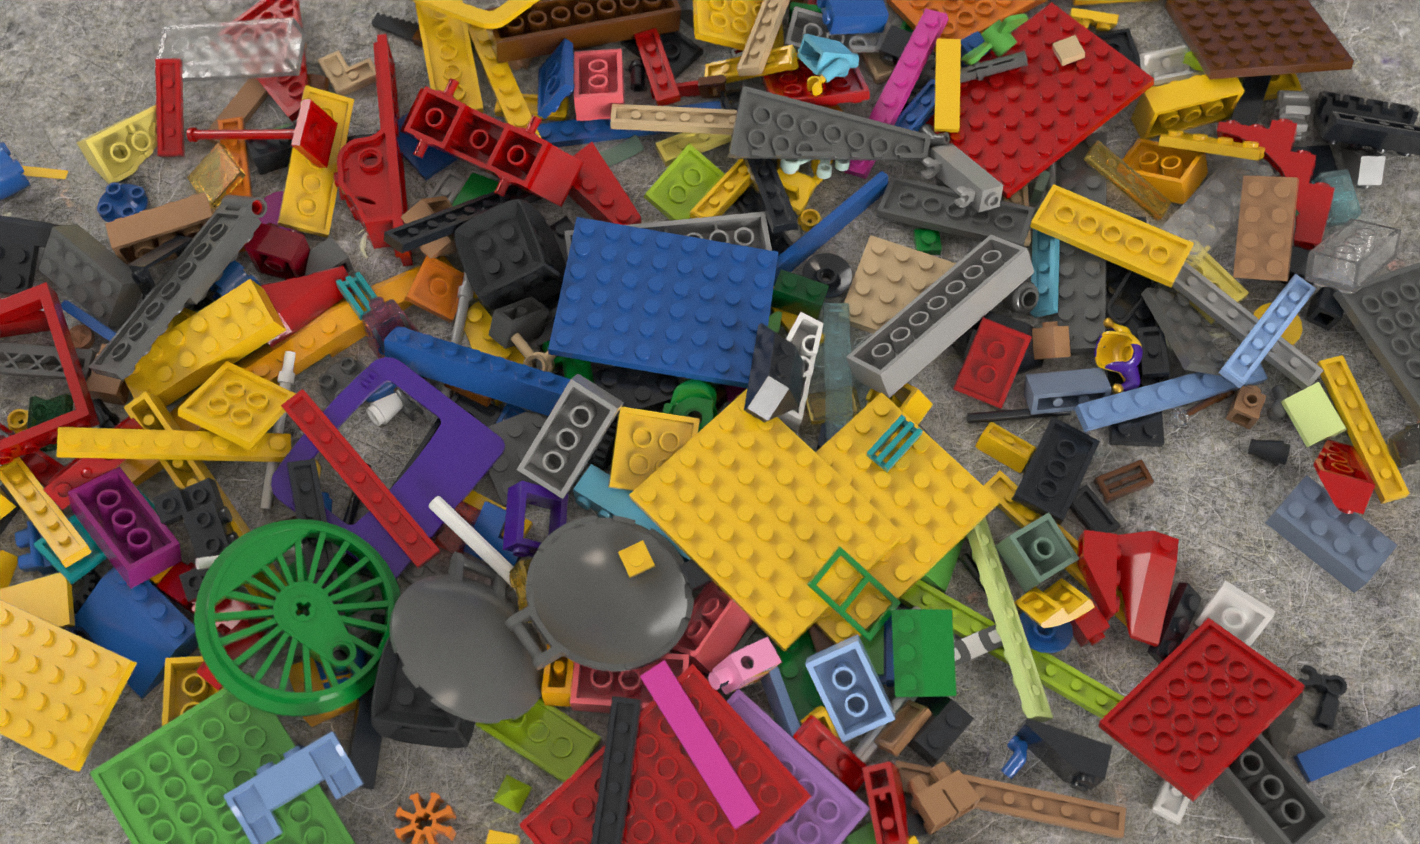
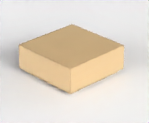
(1068, 50)

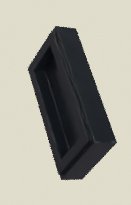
(1092, 512)

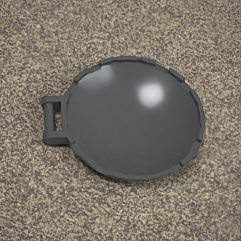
(592, 606)
(460, 648)

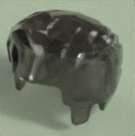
(1405, 445)

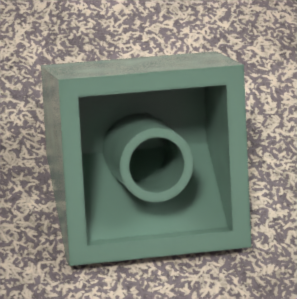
(1036, 552)

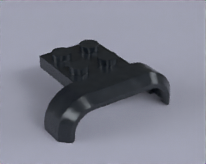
(19, 251)

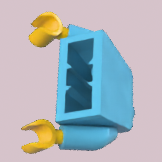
(824, 58)

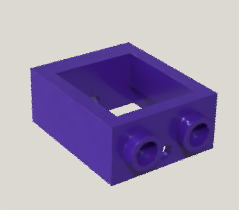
(536, 495)

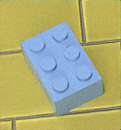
(850, 688)

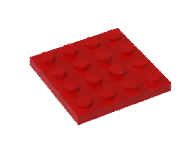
(838, 90)

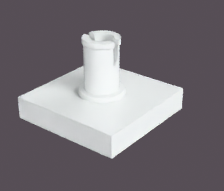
(1237, 613)

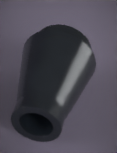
(1270, 450)

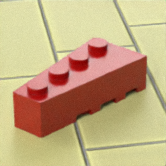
(600, 192)
(173, 588)

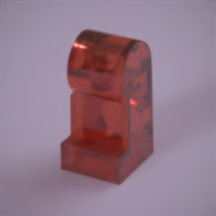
(449, 539)

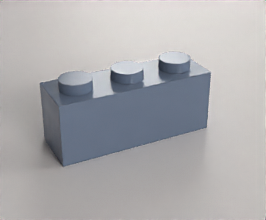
(1064, 389)

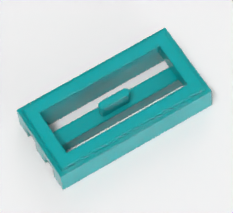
(352, 282)
(908, 427)

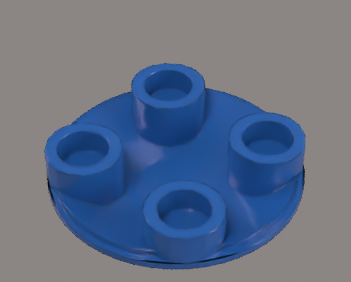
(121, 201)

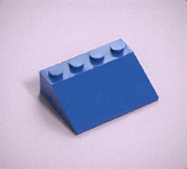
(137, 626)

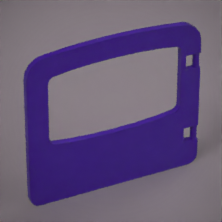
(446, 467)

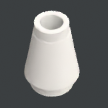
(384, 409)

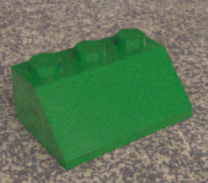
(923, 652)

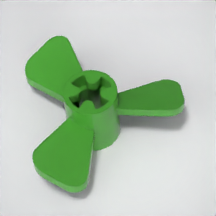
(996, 38)

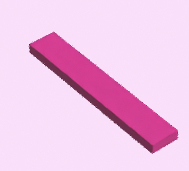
(700, 744)

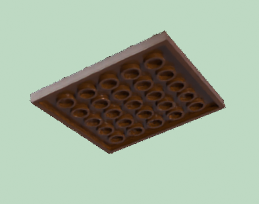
(1257, 37)

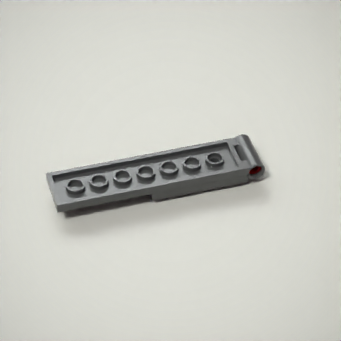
(183, 282)

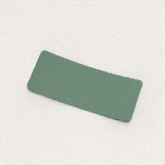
(622, 151)

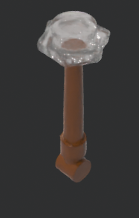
(1180, 418)

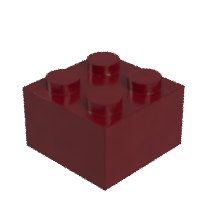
(278, 251)

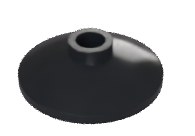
(831, 267)

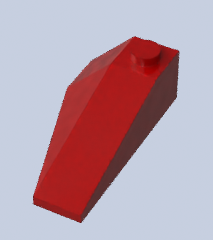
(1344, 477)
(1146, 581)

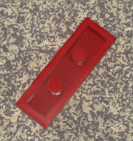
(831, 753)

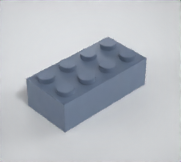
(1333, 539)

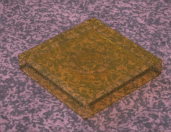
(216, 174)

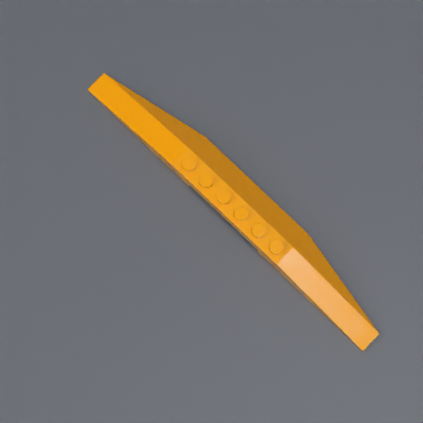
(324, 335)

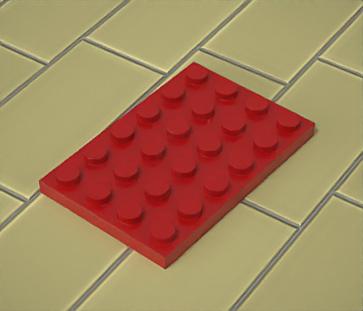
(1201, 708)

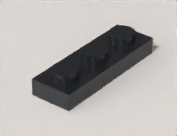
(1176, 621)

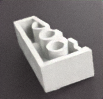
(806, 336)

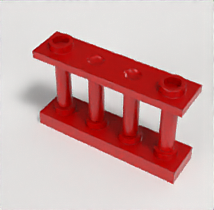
(83, 470)

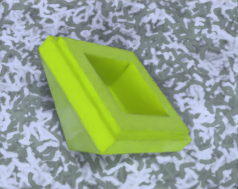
(512, 794)

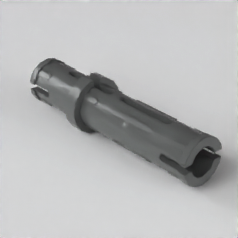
(993, 66)

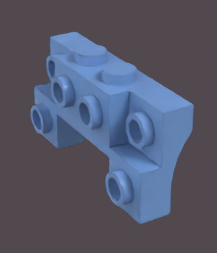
(280, 783)

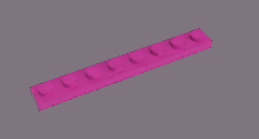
(904, 78)

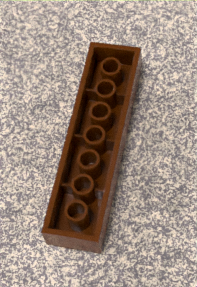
(582, 22)

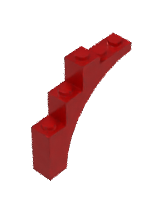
(1312, 199)

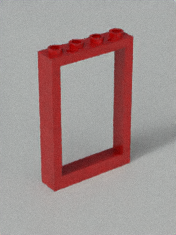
(84, 416)

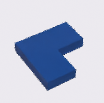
(491, 526)

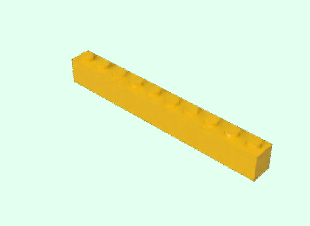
(153, 415)

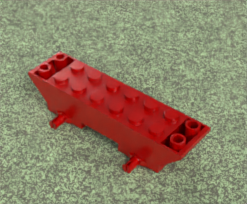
(491, 145)

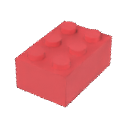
(598, 83)

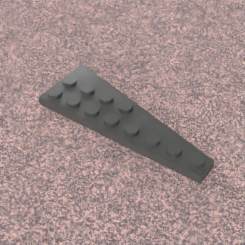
(793, 129)

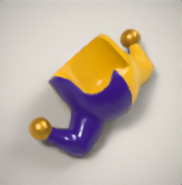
(1120, 355)

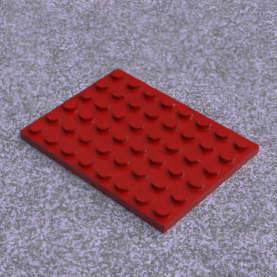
(1038, 112)
(668, 793)

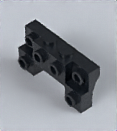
(205, 521)

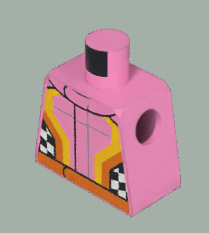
(735, 671)

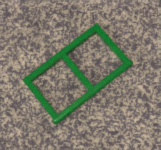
(867, 577)

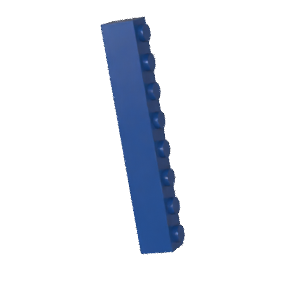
(475, 370)

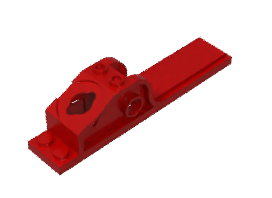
(377, 186)

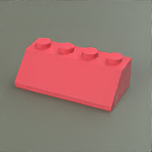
(713, 629)

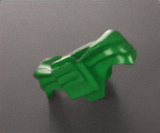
(694, 396)

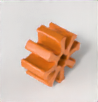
(422, 814)

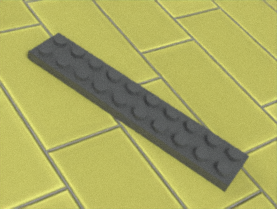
(1080, 272)

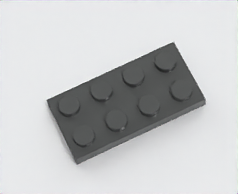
(1184, 331)

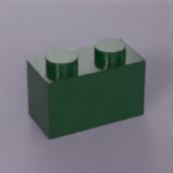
(798, 294)

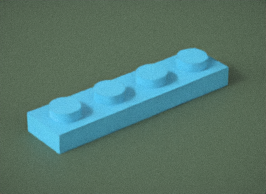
(1046, 273)

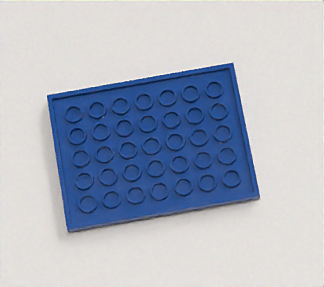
(662, 302)

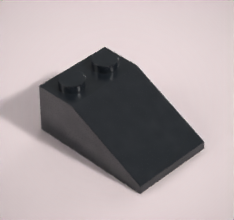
(1067, 754)

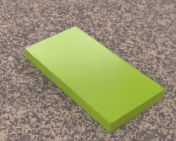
(546, 739)

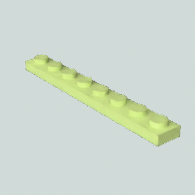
(1008, 624)

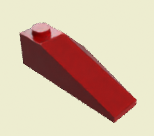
(304, 298)

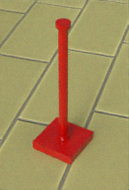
(311, 136)

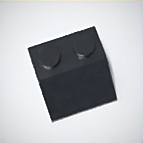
(941, 729)

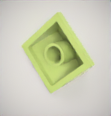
(1313, 415)

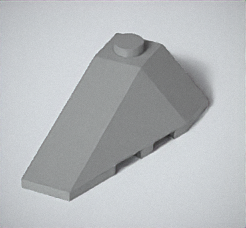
(811, 23)

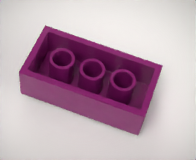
(125, 527)

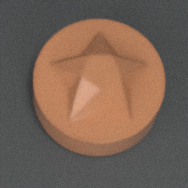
(82, 336)

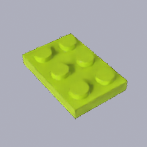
(683, 184)

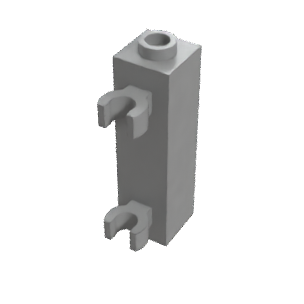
(964, 177)

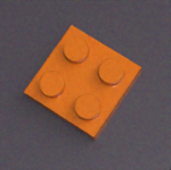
(436, 288)

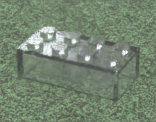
(1352, 255)

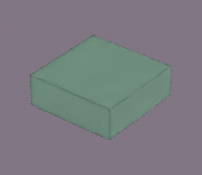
(1040, 187)

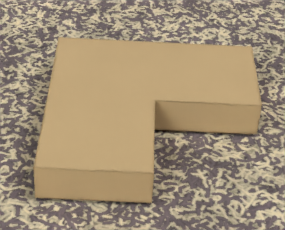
(344, 78)

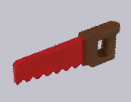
(702, 87)

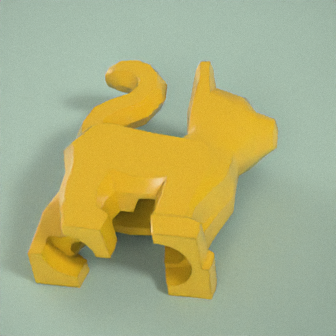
(799, 185)

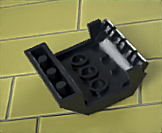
(1367, 124)

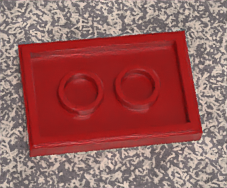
(992, 362)

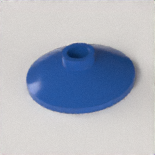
(1046, 639)

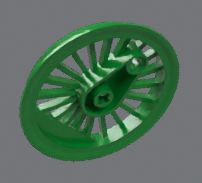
(315, 634)

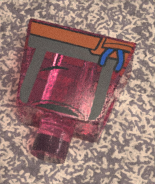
(381, 321)

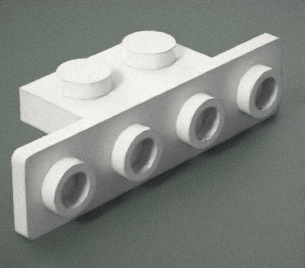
(1167, 65)

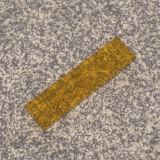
(1127, 180)

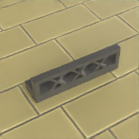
(39, 356)

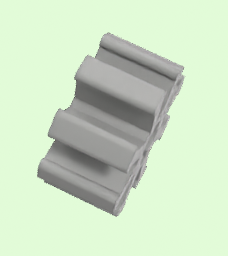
(1291, 106)

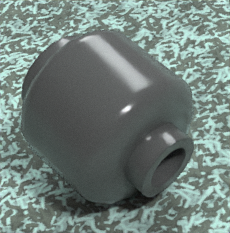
(1023, 298)

